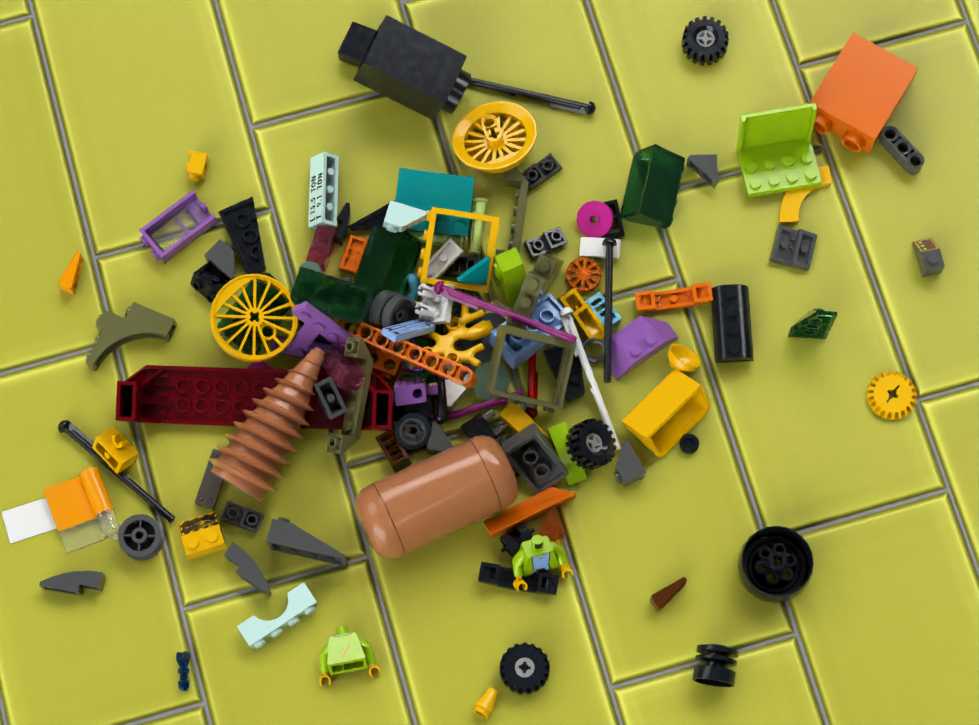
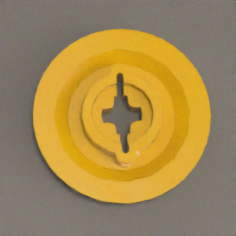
(896, 407)

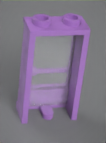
(177, 227)

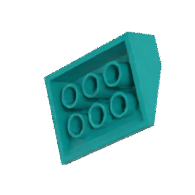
(439, 190)

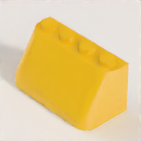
(668, 413)

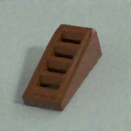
(398, 461)
(663, 596)

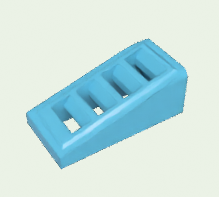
(616, 317)

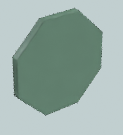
(502, 380)

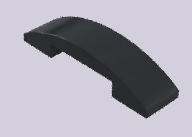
(504, 577)

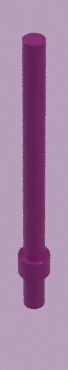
(476, 407)

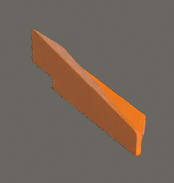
(527, 510)

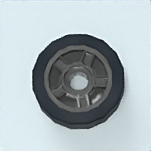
(408, 438)

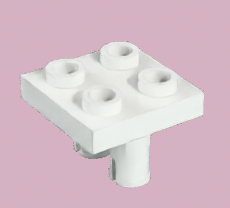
(434, 307)

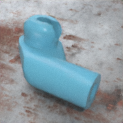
(414, 283)

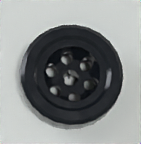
(769, 540)

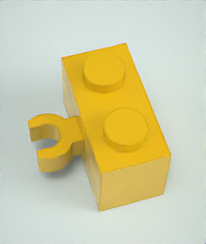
(115, 450)

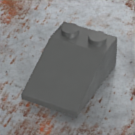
(534, 458)

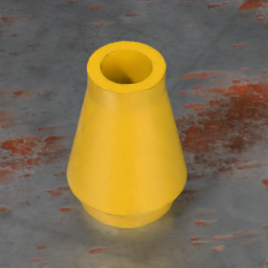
(485, 705)

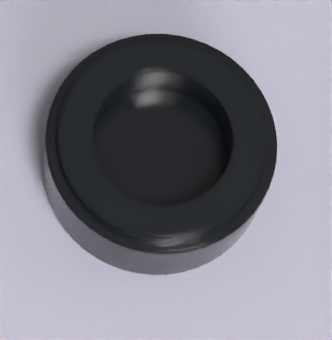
(689, 444)

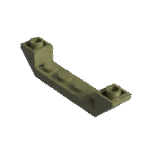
(515, 179)
(356, 400)

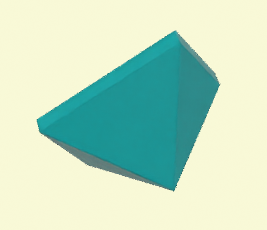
(478, 273)

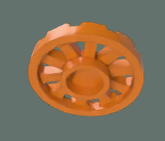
(583, 274)

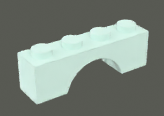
(299, 603)

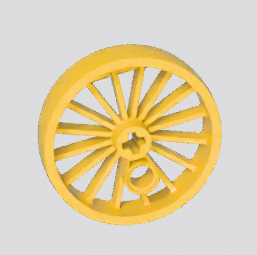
(228, 291)

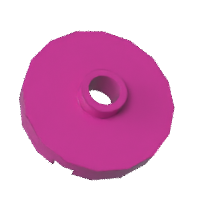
(604, 219)

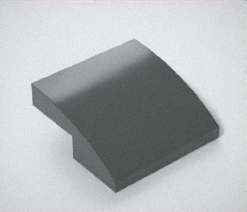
(793, 247)

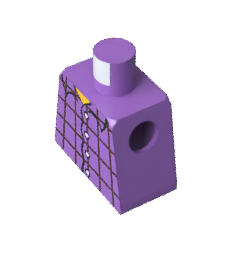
(405, 390)

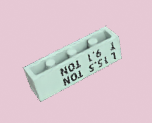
(323, 191)

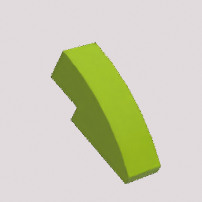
(558, 438)

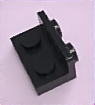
(208, 281)

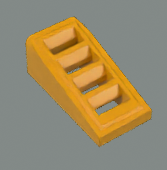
(70, 277)

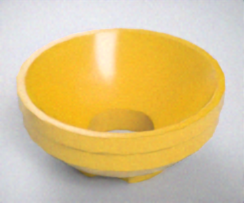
(683, 358)

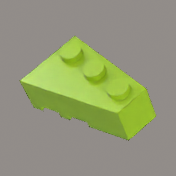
(509, 274)

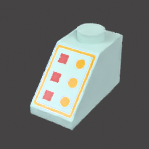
(402, 217)

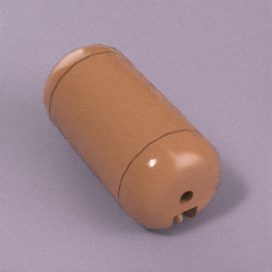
(436, 497)

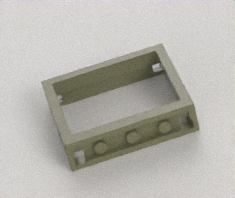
(562, 377)

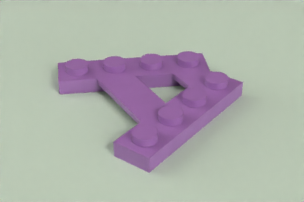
(314, 324)

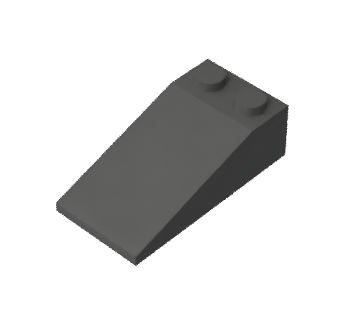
(293, 540)

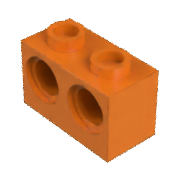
(382, 360)

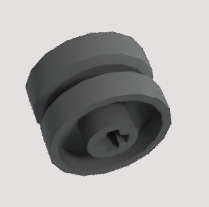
(391, 309)

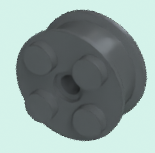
(145, 547)

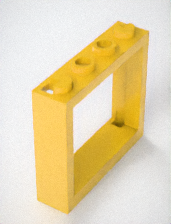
(428, 237)

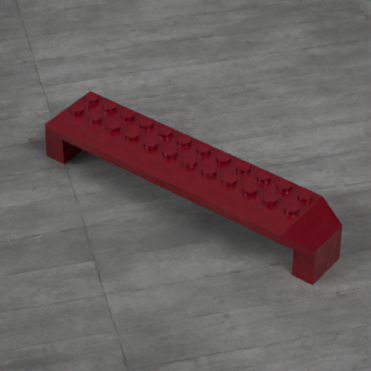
(220, 394)

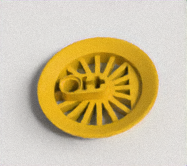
(493, 138)

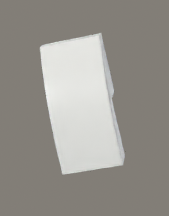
(593, 248)

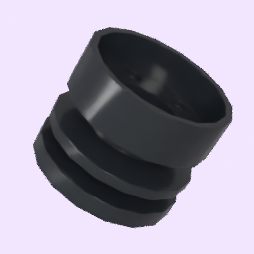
(715, 660)

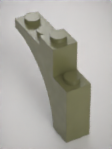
(534, 286)
(117, 331)

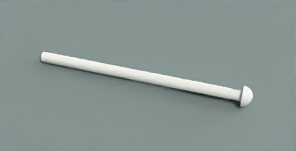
(570, 328)

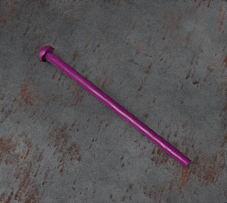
(473, 302)

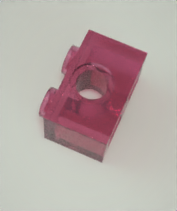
(322, 247)
(343, 370)

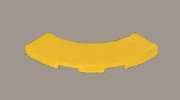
(793, 199)

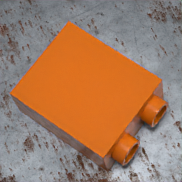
(861, 93)

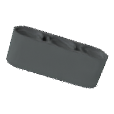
(902, 158)

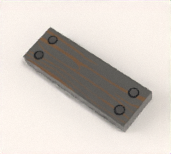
(210, 485)

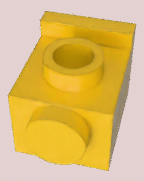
(197, 165)

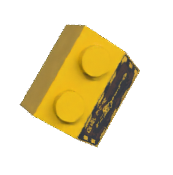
(202, 535)

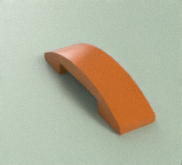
(674, 299)

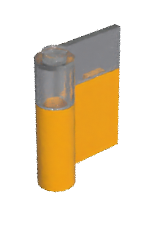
(82, 510)

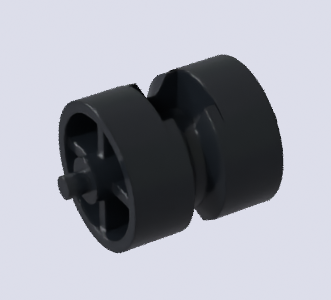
(512, 541)

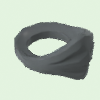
(591, 359)

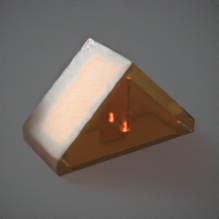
(553, 526)

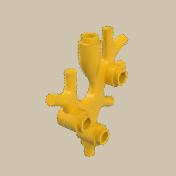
(458, 331)

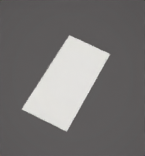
(28, 520)

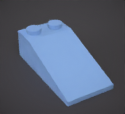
(519, 350)

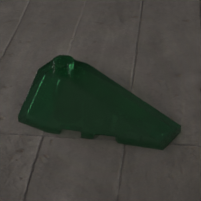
(814, 325)

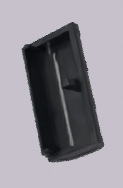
(731, 323)

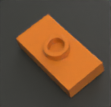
(353, 254)

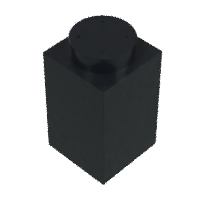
(413, 69)

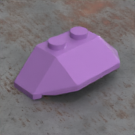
(638, 343)

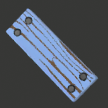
(408, 330)

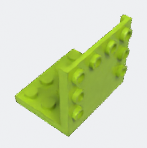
(777, 150)

